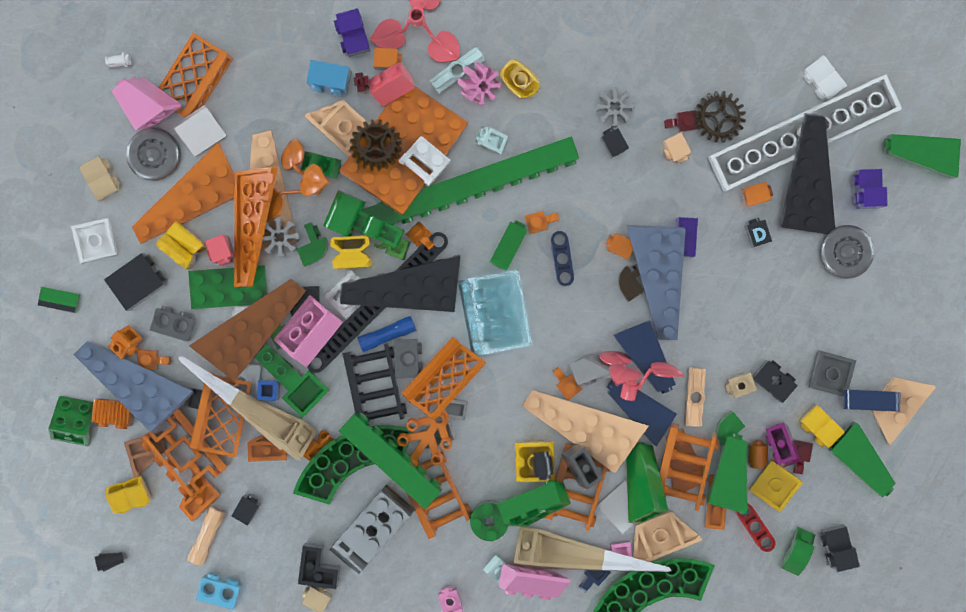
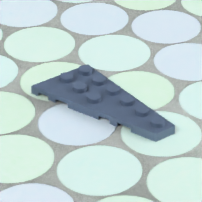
(660, 264)
(142, 392)

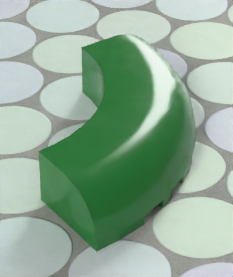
(336, 463)
(643, 588)

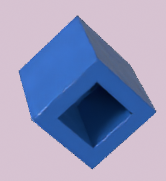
(268, 390)

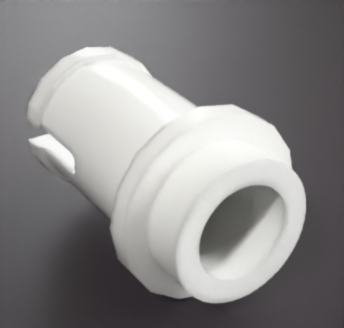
(118, 60)

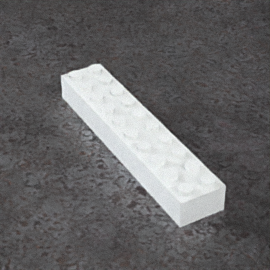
(779, 143)

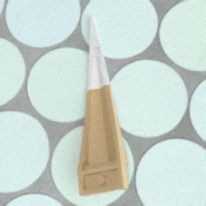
(277, 426)
(550, 551)

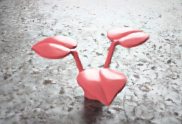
(390, 33)
(629, 376)

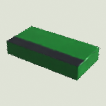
(58, 299)

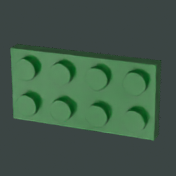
(216, 288)

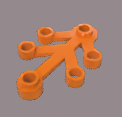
(427, 437)

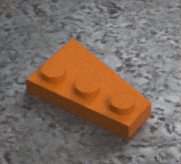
(684, 466)

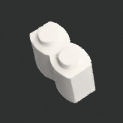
(824, 78)

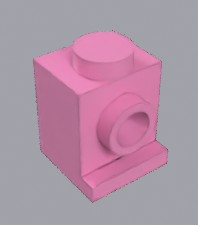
(449, 593)

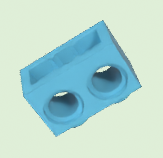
(218, 597)

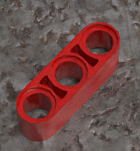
(760, 533)

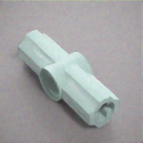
(447, 78)

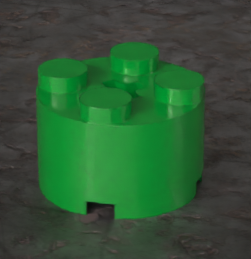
(478, 522)

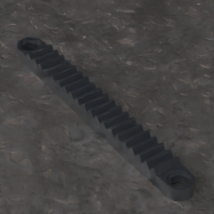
(366, 314)

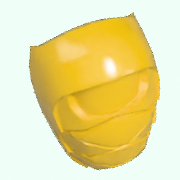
(520, 79)

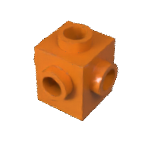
(121, 342)

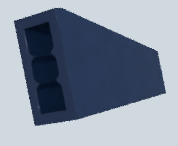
(644, 349)
(644, 411)

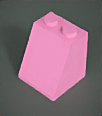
(144, 102)

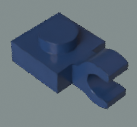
(593, 576)

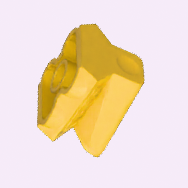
(181, 245)
(351, 252)
(524, 456)

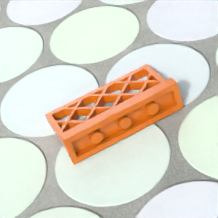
(208, 81)
(435, 371)
(203, 417)

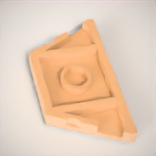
(337, 123)
(912, 398)
(662, 536)

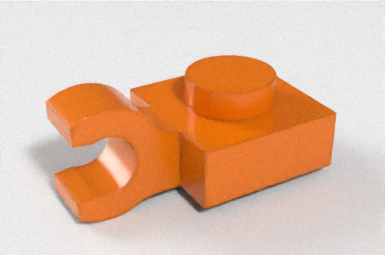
(538, 222)
(420, 235)
(149, 359)
(567, 385)
(315, 446)

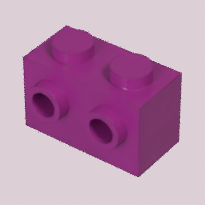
(783, 445)

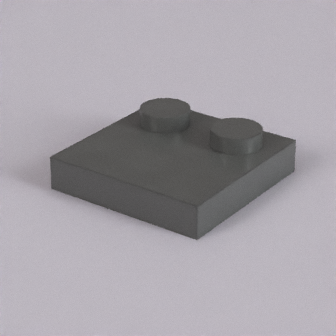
(832, 373)

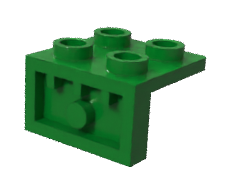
(71, 421)

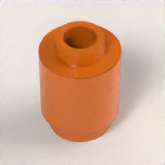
(758, 454)

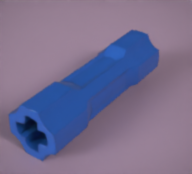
(385, 334)

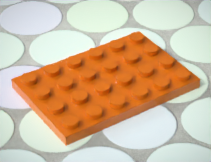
(412, 116)

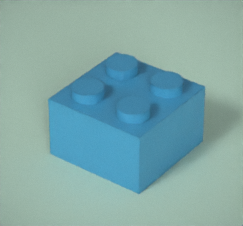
(328, 77)

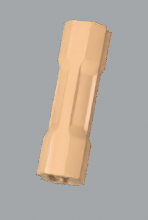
(200, 549)

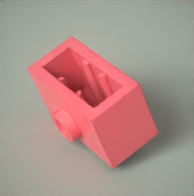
(391, 84)
(220, 250)

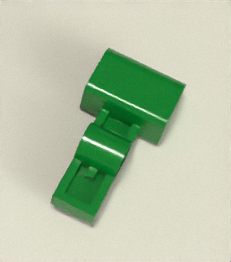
(347, 215)
(303, 390)

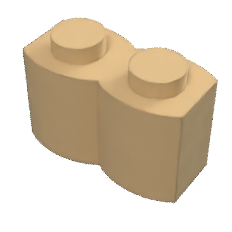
(99, 179)

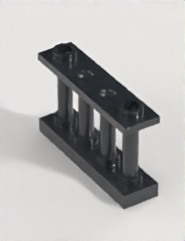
(357, 379)

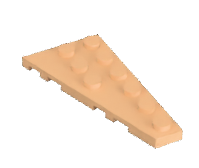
(602, 434)

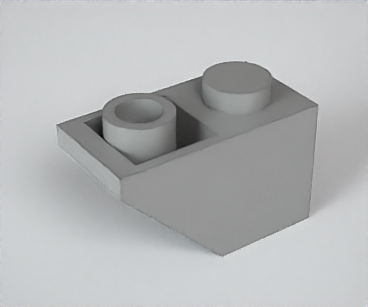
(589, 369)

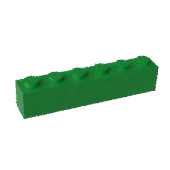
(391, 460)

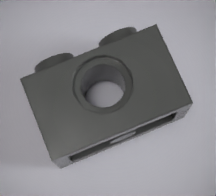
(404, 346)
(582, 466)

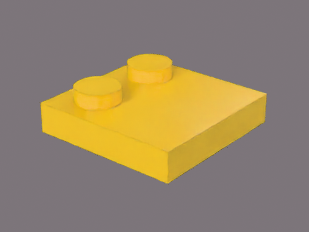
(775, 485)

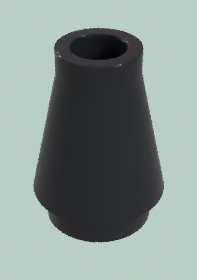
(108, 560)

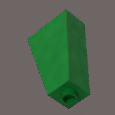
(930, 153)
(860, 457)
(730, 476)
(644, 485)

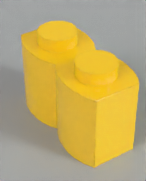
(821, 426)
(127, 495)

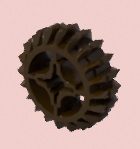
(729, 118)
(386, 133)

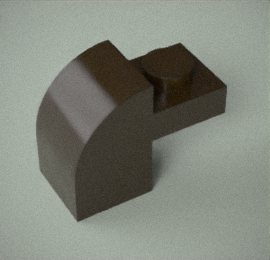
(629, 284)

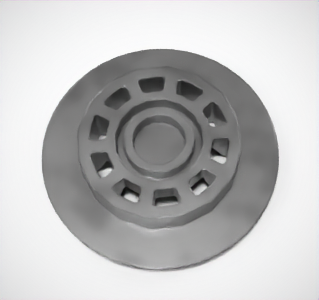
(152, 154)
(847, 251)

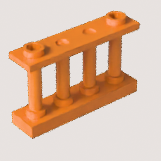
(672, 454)
(565, 473)
(431, 526)

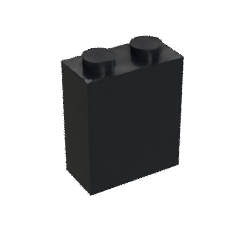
(136, 281)

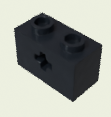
(779, 391)

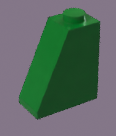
(508, 245)

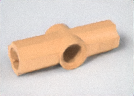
(694, 410)

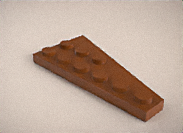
(242, 336)

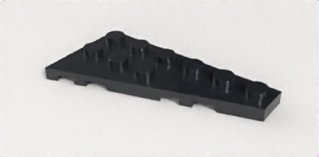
(809, 191)
(415, 287)

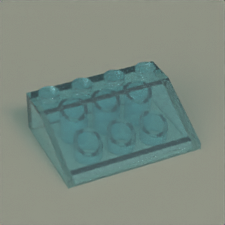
(495, 312)

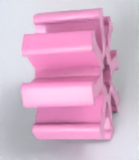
(479, 83)

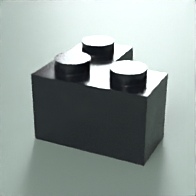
(839, 551)
(312, 570)

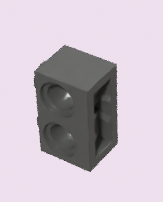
(171, 328)

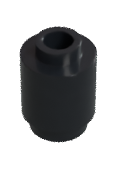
(543, 465)

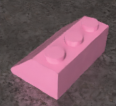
(308, 331)
(532, 582)

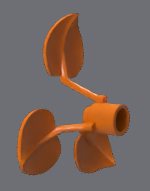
(311, 183)

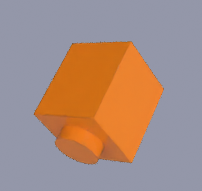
(386, 58)
(757, 194)
(619, 246)

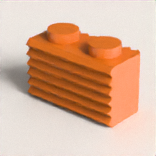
(111, 412)

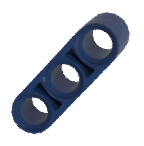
(565, 249)
(872, 400)

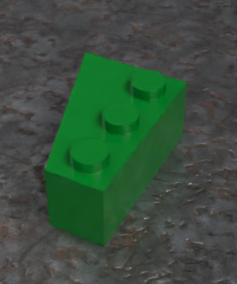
(534, 504)

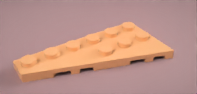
(263, 156)

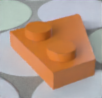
(263, 450)
(199, 502)

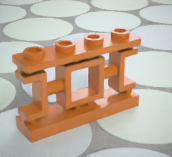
(171, 463)

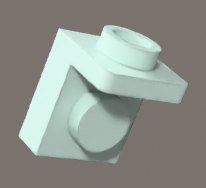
(491, 139)
(494, 568)

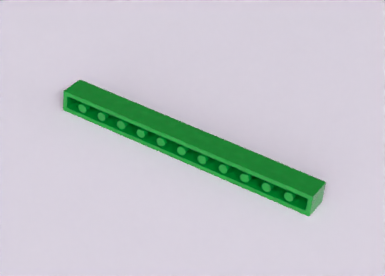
(481, 180)

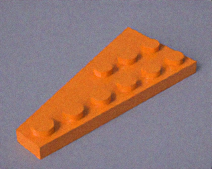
(197, 192)
(251, 207)

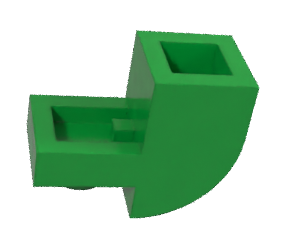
(329, 165)
(316, 249)
(728, 424)
(799, 553)

